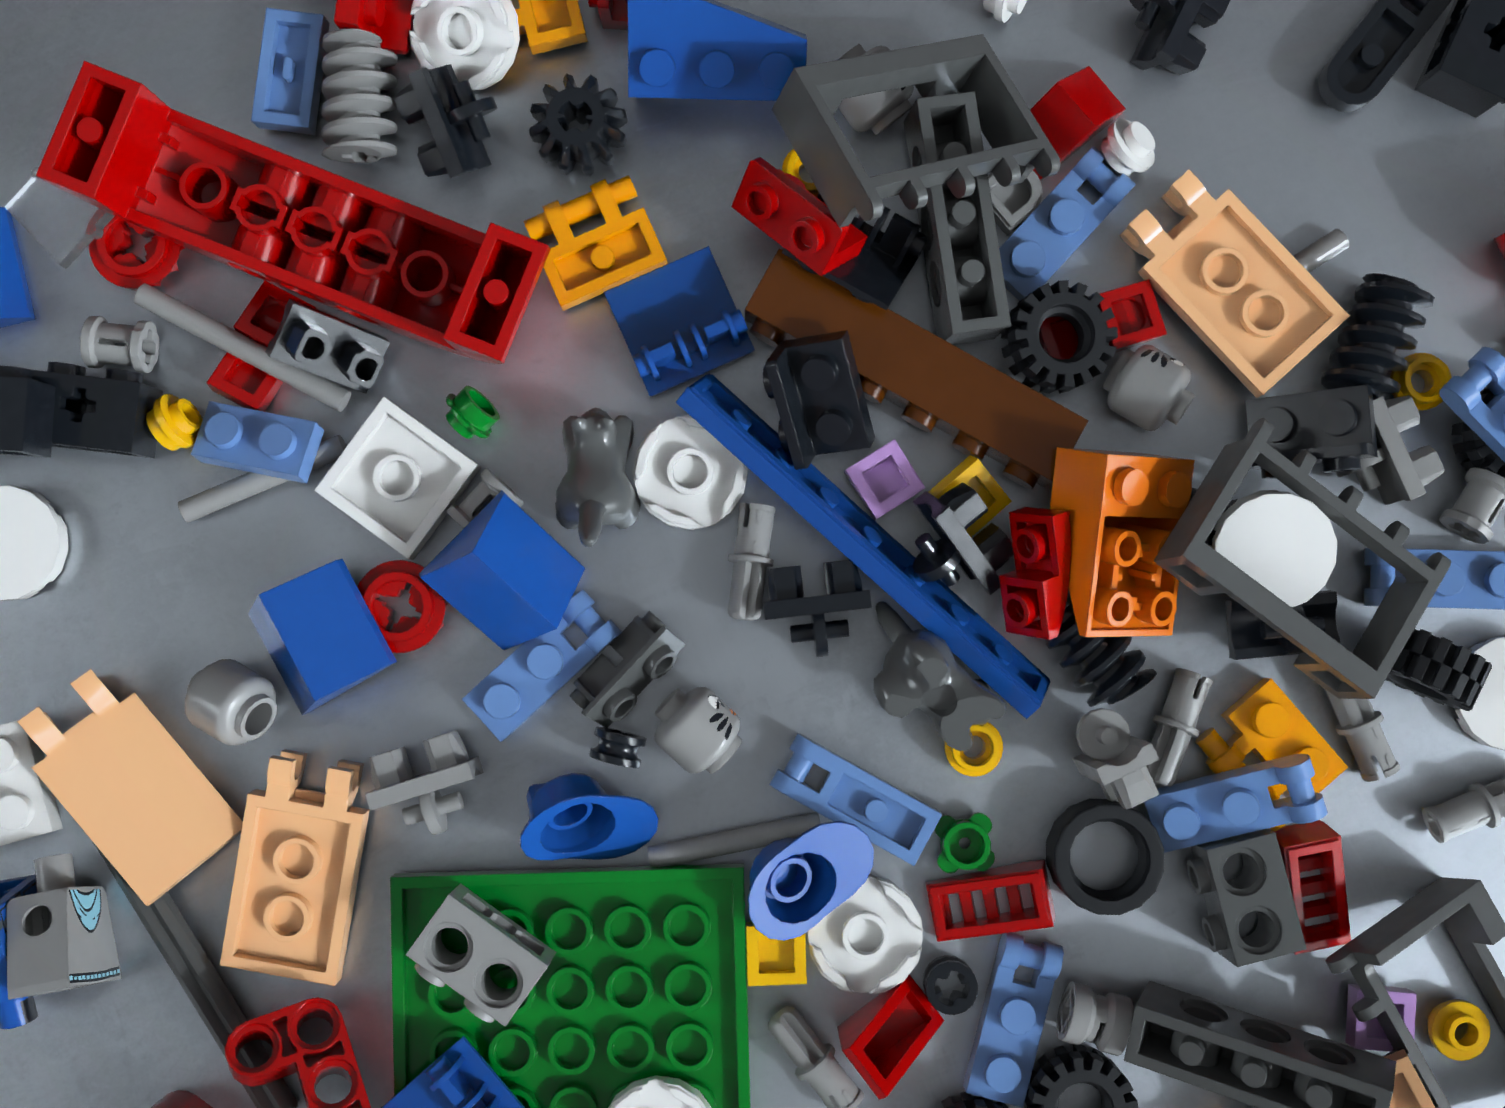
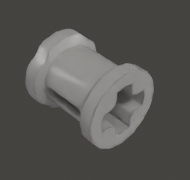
(140, 340)
(480, 497)
(1476, 506)

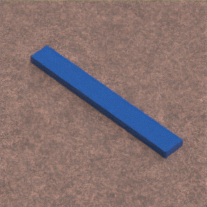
(866, 544)

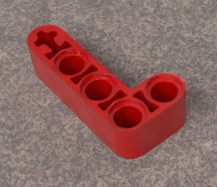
(294, 1055)

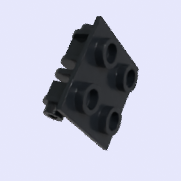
(883, 261)

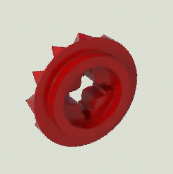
(128, 269)
(392, 580)

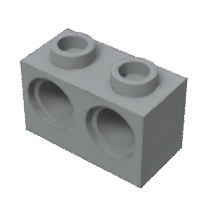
(491, 941)

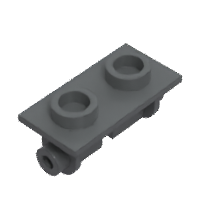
(611, 691)

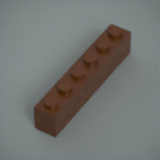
(920, 373)

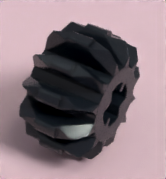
(585, 106)

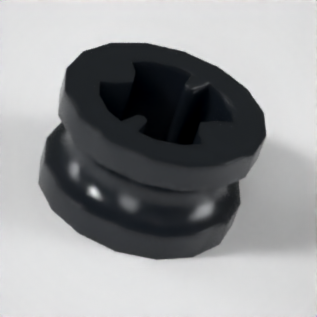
(617, 747)
(959, 1000)

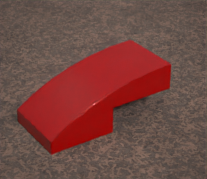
(1135, 318)
(260, 322)

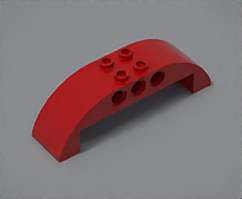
(291, 220)

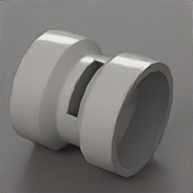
(1094, 1018)

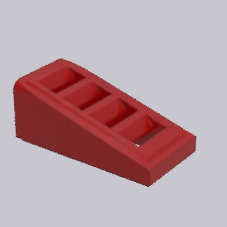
(1312, 848)
(1007, 876)

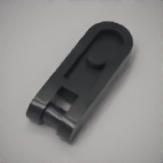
(1375, 51)

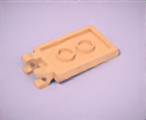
(1234, 284)
(132, 789)
(296, 874)

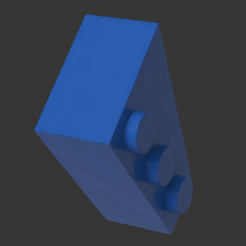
(708, 51)

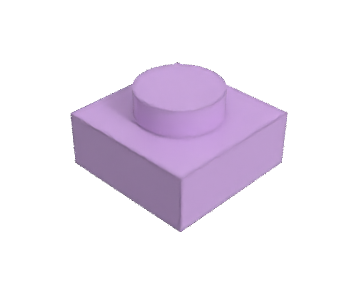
(884, 479)
(1369, 1034)

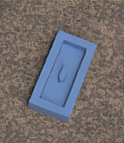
(290, 71)
(258, 442)

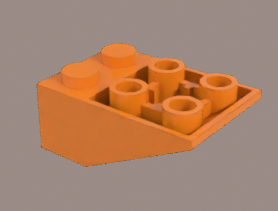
(1119, 521)

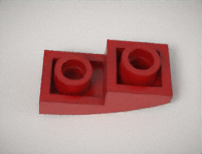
(1038, 588)

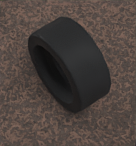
(1147, 871)

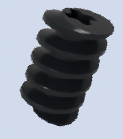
(1376, 333)
(1102, 660)

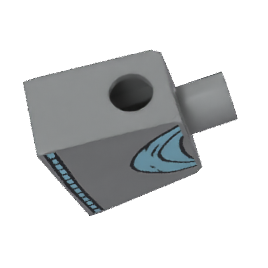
(59, 934)

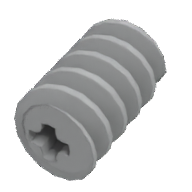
(355, 96)

